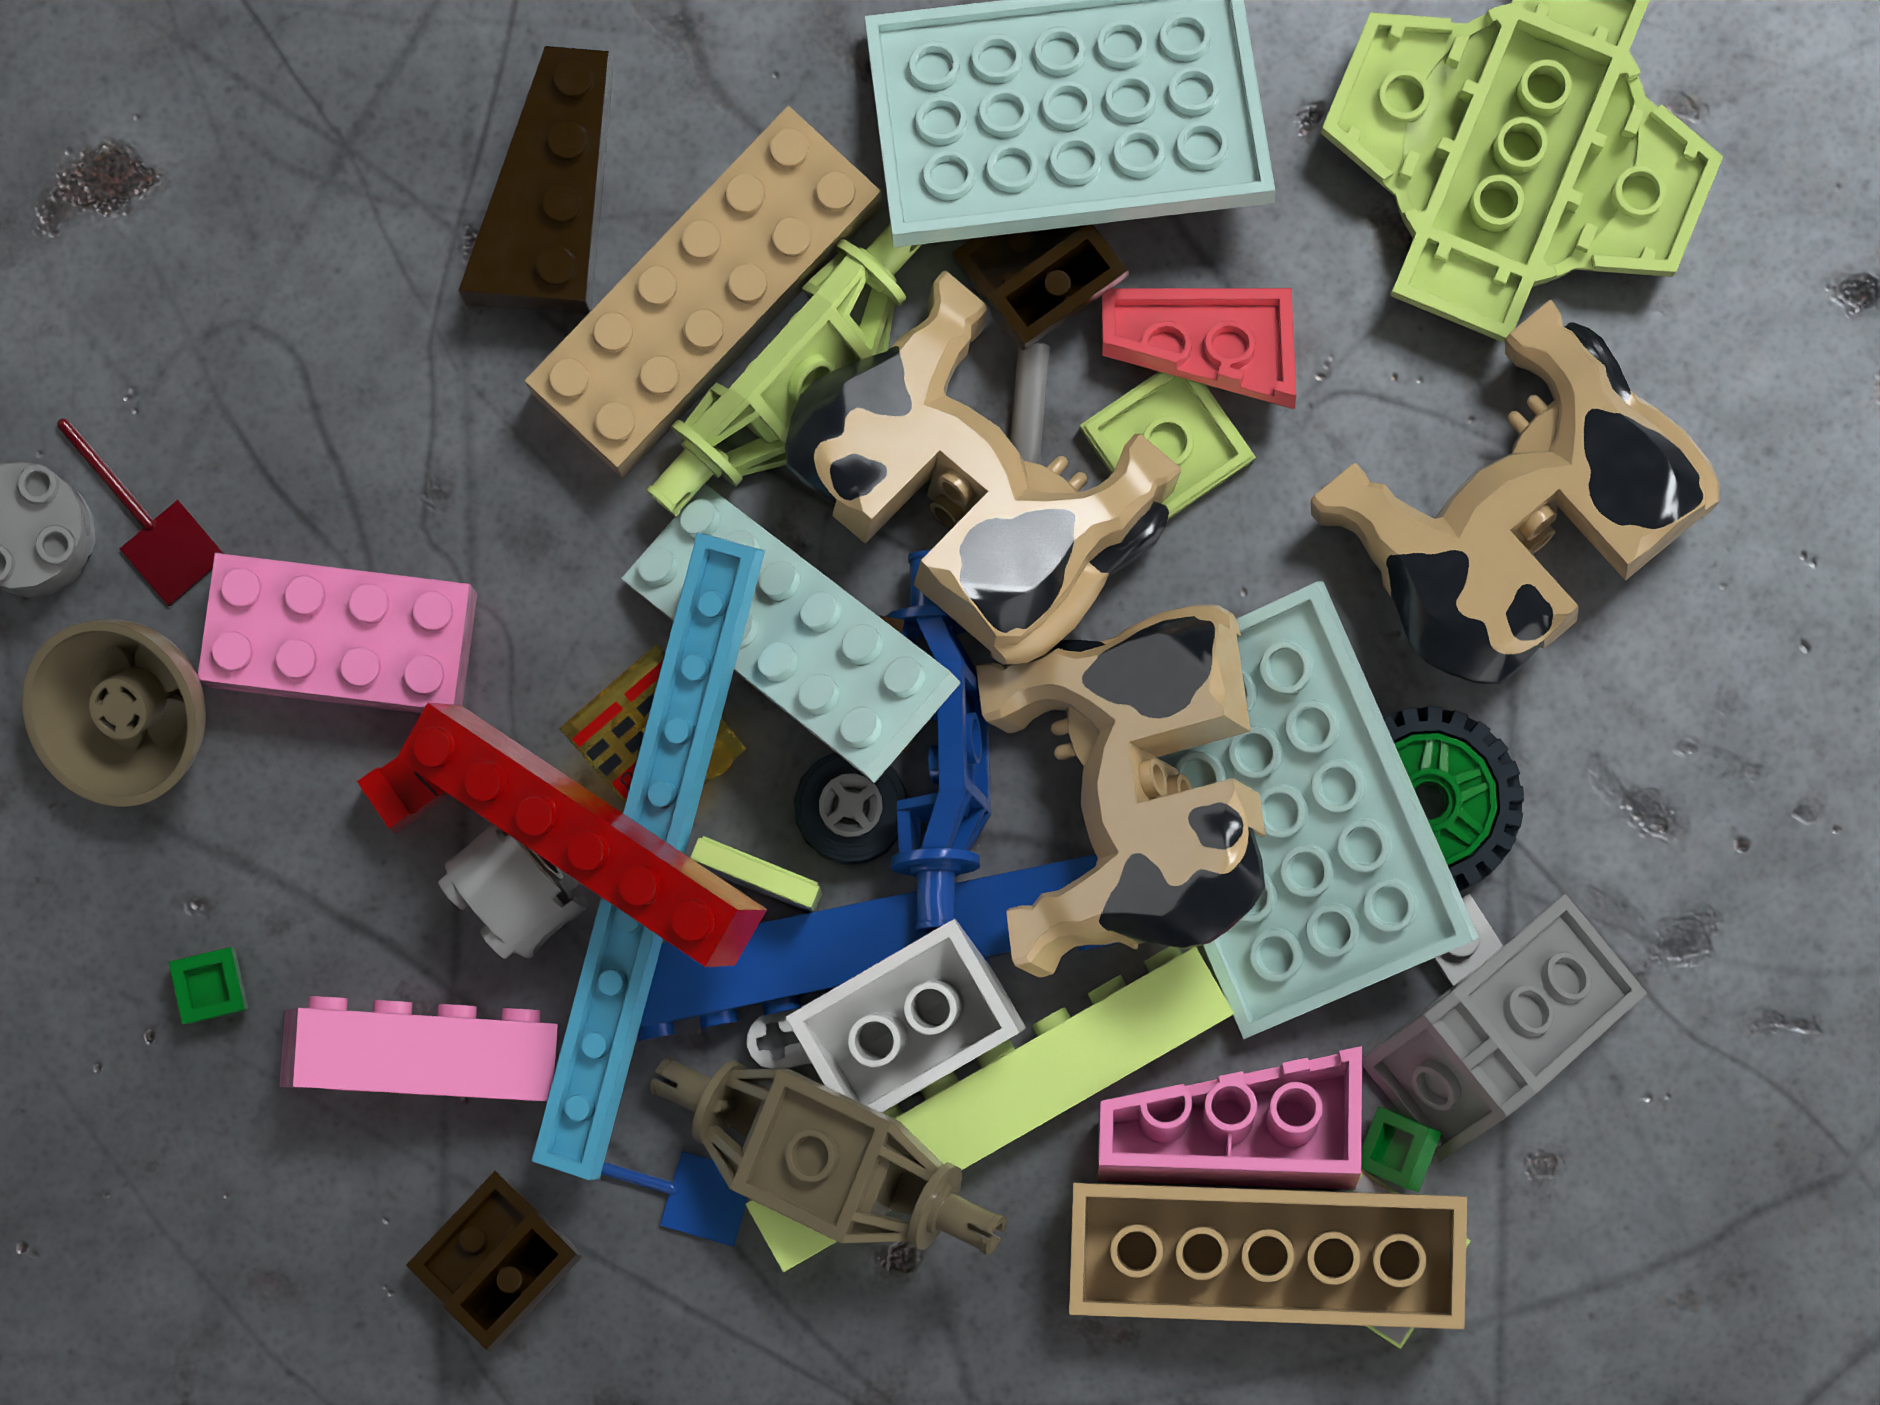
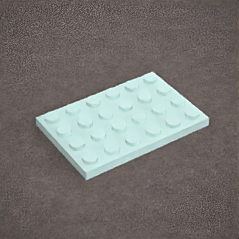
(1065, 114)
(1346, 845)

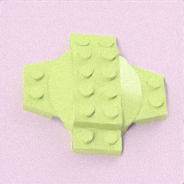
(1519, 152)

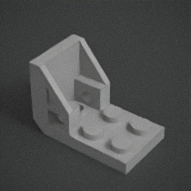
(1505, 1028)

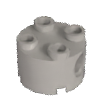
(42, 531)
(512, 892)

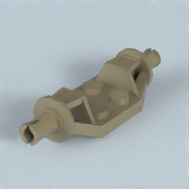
(825, 1158)

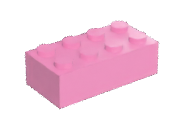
(336, 634)

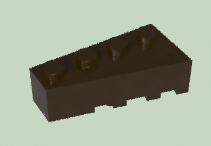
(547, 201)

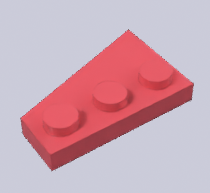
(1208, 336)

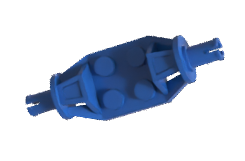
(957, 764)

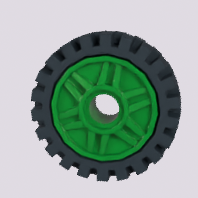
(1474, 780)

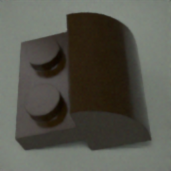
(1039, 277)
(494, 1261)

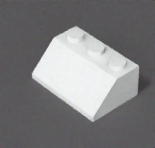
(907, 1020)

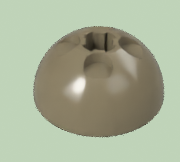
(95, 732)

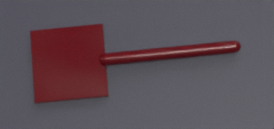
(170, 549)

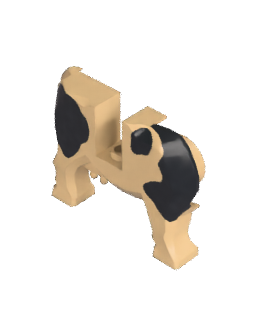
(1598, 452)
(1021, 539)
(1170, 857)

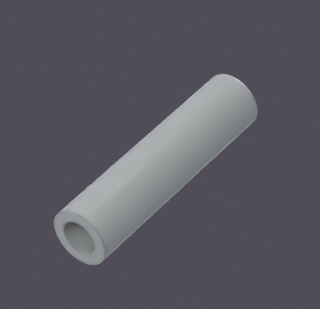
(1030, 401)

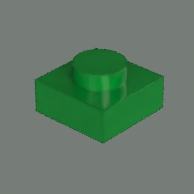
(208, 986)
(1399, 1148)

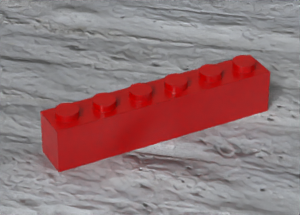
(582, 834)

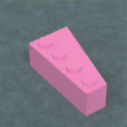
(418, 1053)
(1248, 1129)

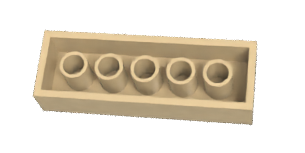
(704, 291)
(1268, 1255)

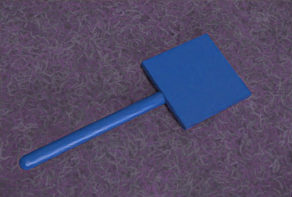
(697, 1198)

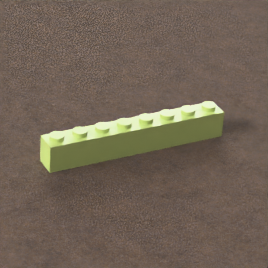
(1044, 1076)

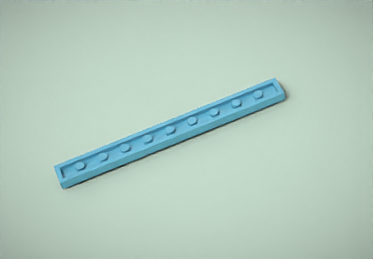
(665, 802)

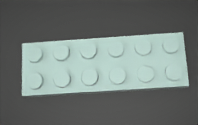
(807, 641)

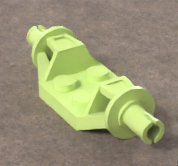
(766, 393)

